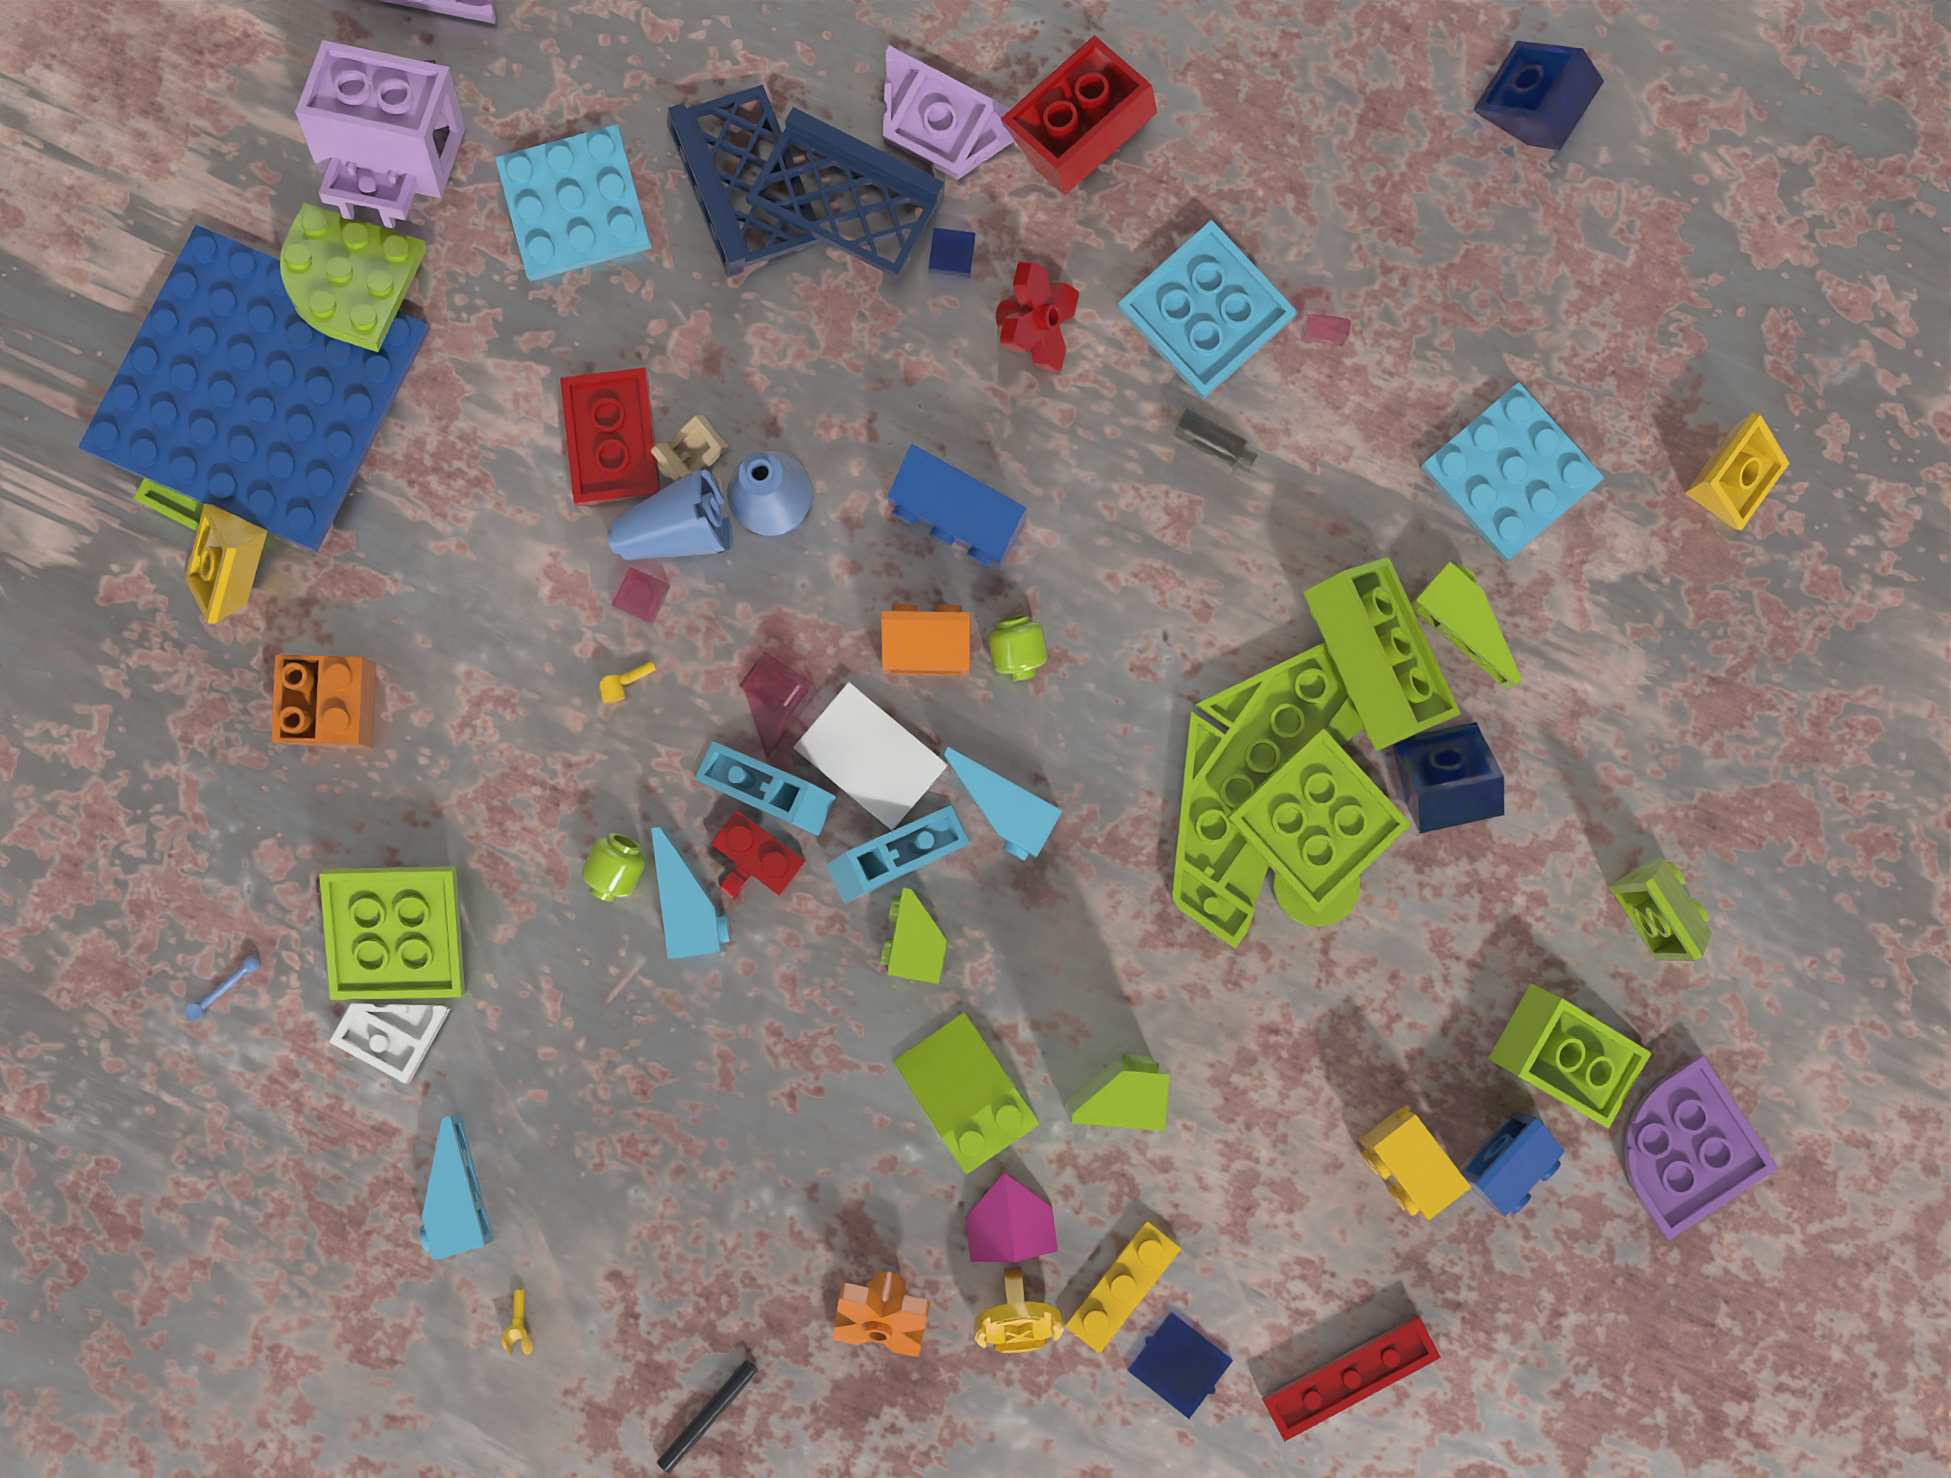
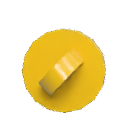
(1018, 1324)

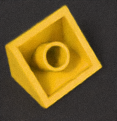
(1740, 472)
(223, 562)

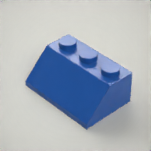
(956, 507)

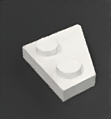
(390, 1035)

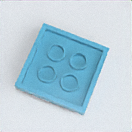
(573, 203)
(1207, 310)
(1512, 472)

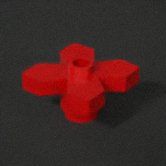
(1034, 315)

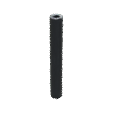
(707, 1416)

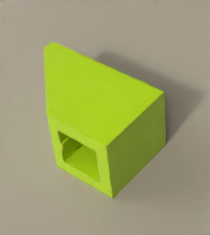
(917, 943)

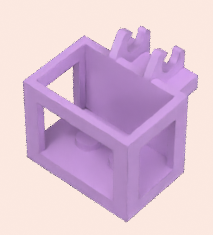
(373, 128)

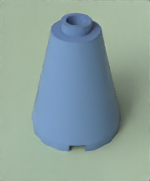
(769, 493)
(674, 522)

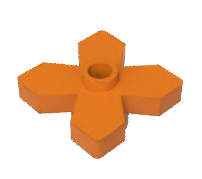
(882, 1314)

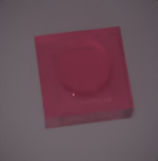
(641, 595)

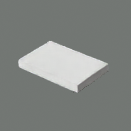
(870, 756)

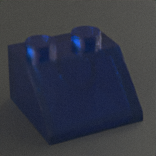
(1540, 93)
(1449, 777)

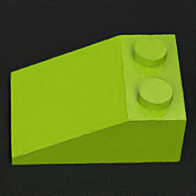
(1663, 912)
(1569, 1055)
(966, 1093)

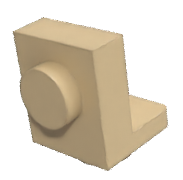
(690, 449)

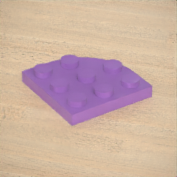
(1690, 1148)

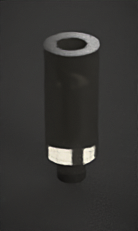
(1214, 439)

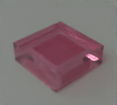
(1325, 329)

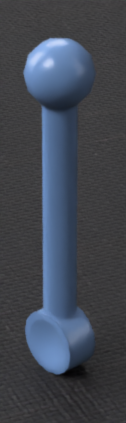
(197, 1010)

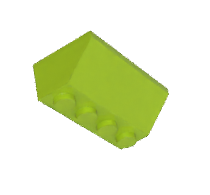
(1381, 652)
(1123, 1096)

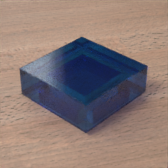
(952, 252)

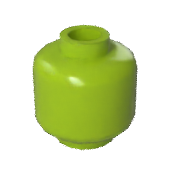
(1017, 647)
(613, 867)

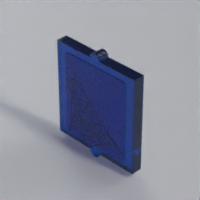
(1180, 1365)

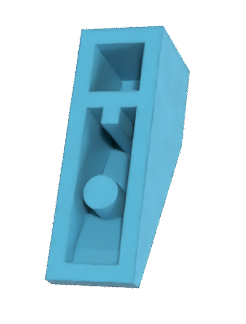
(765, 788)
(1009, 809)
(897, 854)
(688, 910)
(453, 1205)

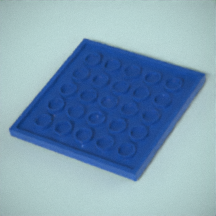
(247, 398)

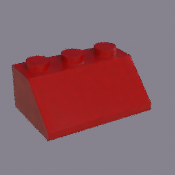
(1080, 114)

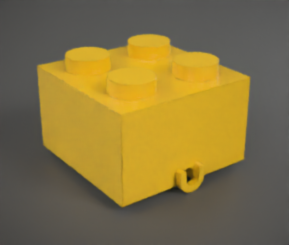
(1414, 1163)

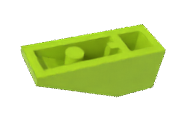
(1464, 617)

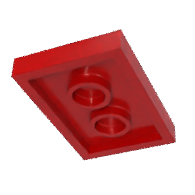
(610, 436)

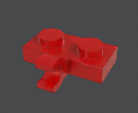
(756, 855)

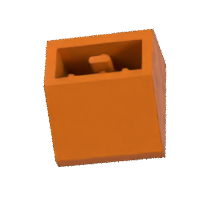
(926, 641)
(323, 701)

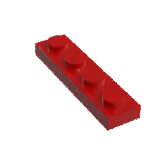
(1351, 1378)

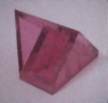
(775, 699)

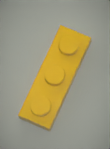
(1122, 1286)

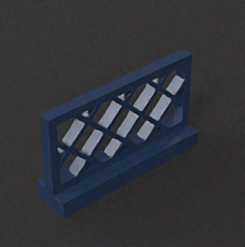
(870, 167)
(707, 184)

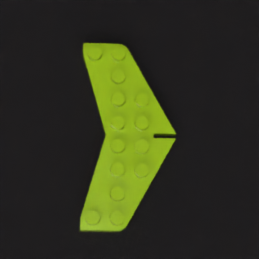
(1266, 721)

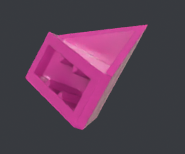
(1010, 1224)

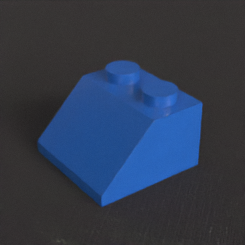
(1513, 1163)

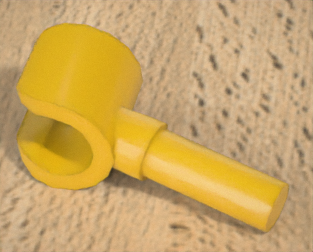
(612, 686)
(517, 1329)

